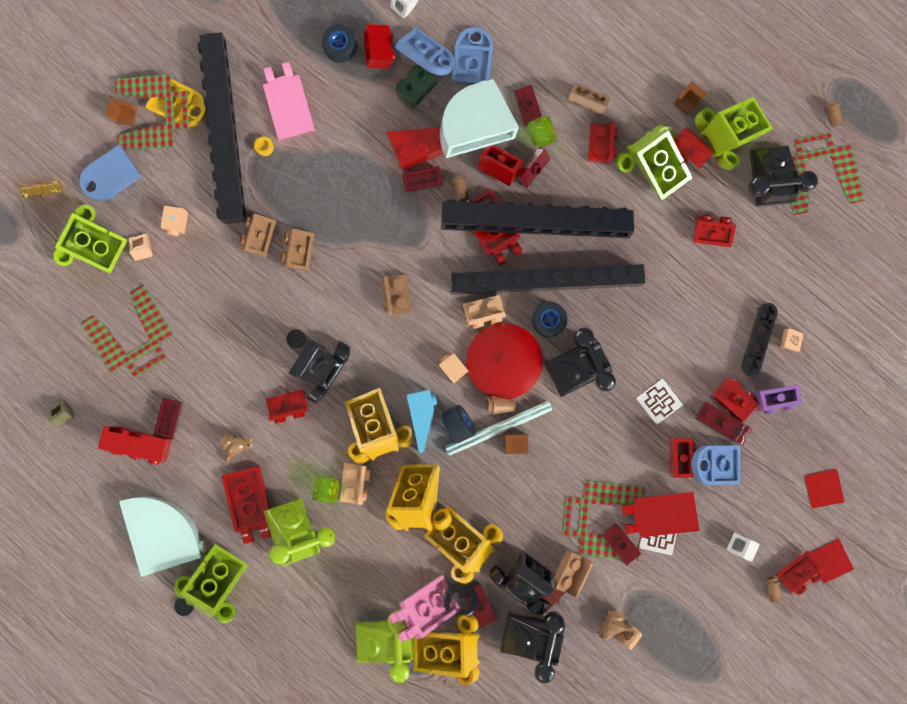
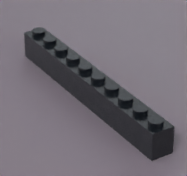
(222, 128)
(537, 219)
(548, 279)

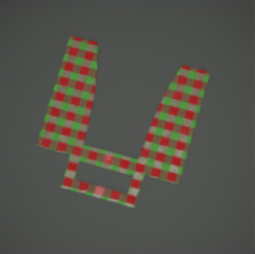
(152, 87)
(844, 164)
(110, 349)
(602, 494)

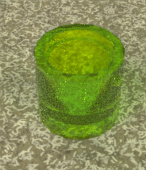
(542, 131)
(326, 489)

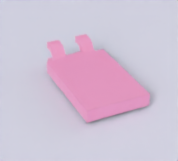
(287, 103)
(424, 610)

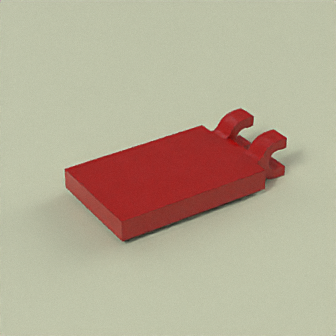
(496, 242)
(247, 502)
(663, 514)

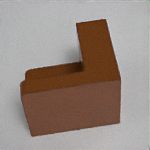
(689, 98)
(121, 112)
(516, 443)

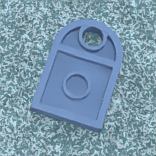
(426, 52)
(472, 58)
(110, 173)
(720, 464)

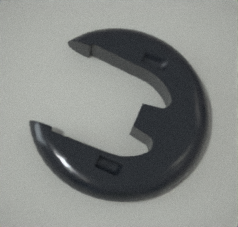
(462, 589)

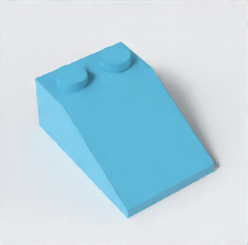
(422, 412)

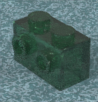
(416, 86)

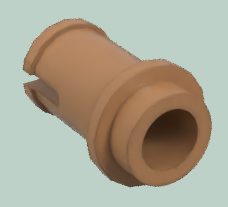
(834, 113)
(460, 188)
(774, 589)

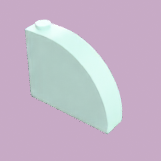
(476, 119)
(160, 534)

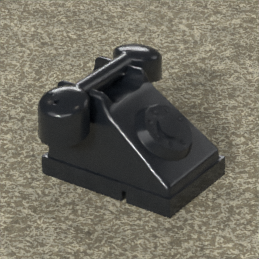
(776, 177)
(581, 365)
(320, 367)
(526, 582)
(536, 641)

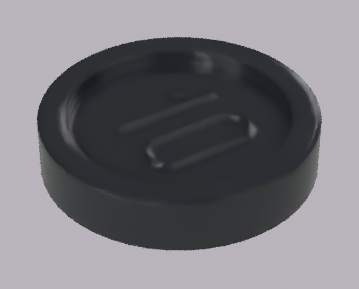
(296, 338)
(182, 608)

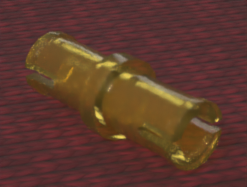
(41, 189)

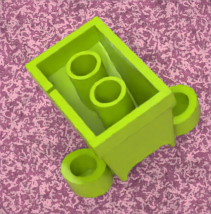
(732, 129)
(657, 160)
(88, 241)
(294, 534)
(212, 584)
(380, 644)

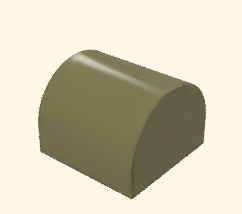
(60, 414)

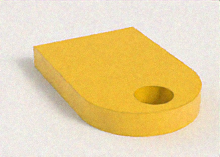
(195, 100)

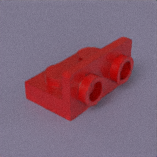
(601, 142)
(714, 230)
(287, 405)
(800, 574)

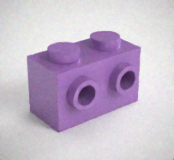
(778, 397)

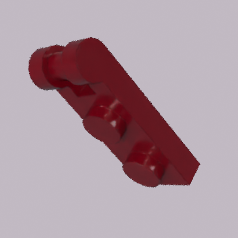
(722, 423)

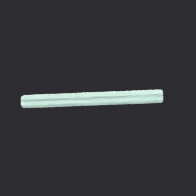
(500, 427)

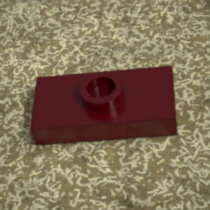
(527, 104)
(533, 167)
(422, 179)
(167, 418)
(621, 544)
(484, 611)

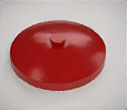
(504, 360)

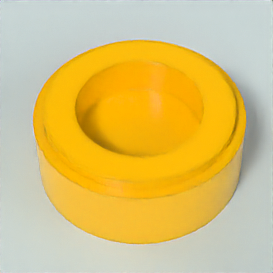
(263, 146)

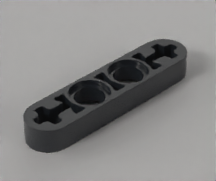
(763, 340)

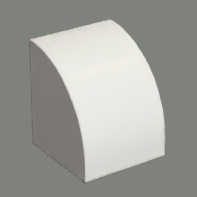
(403, 7)
(743, 547)

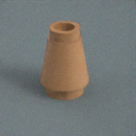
(499, 405)

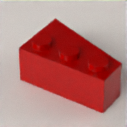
(415, 146)
(135, 444)

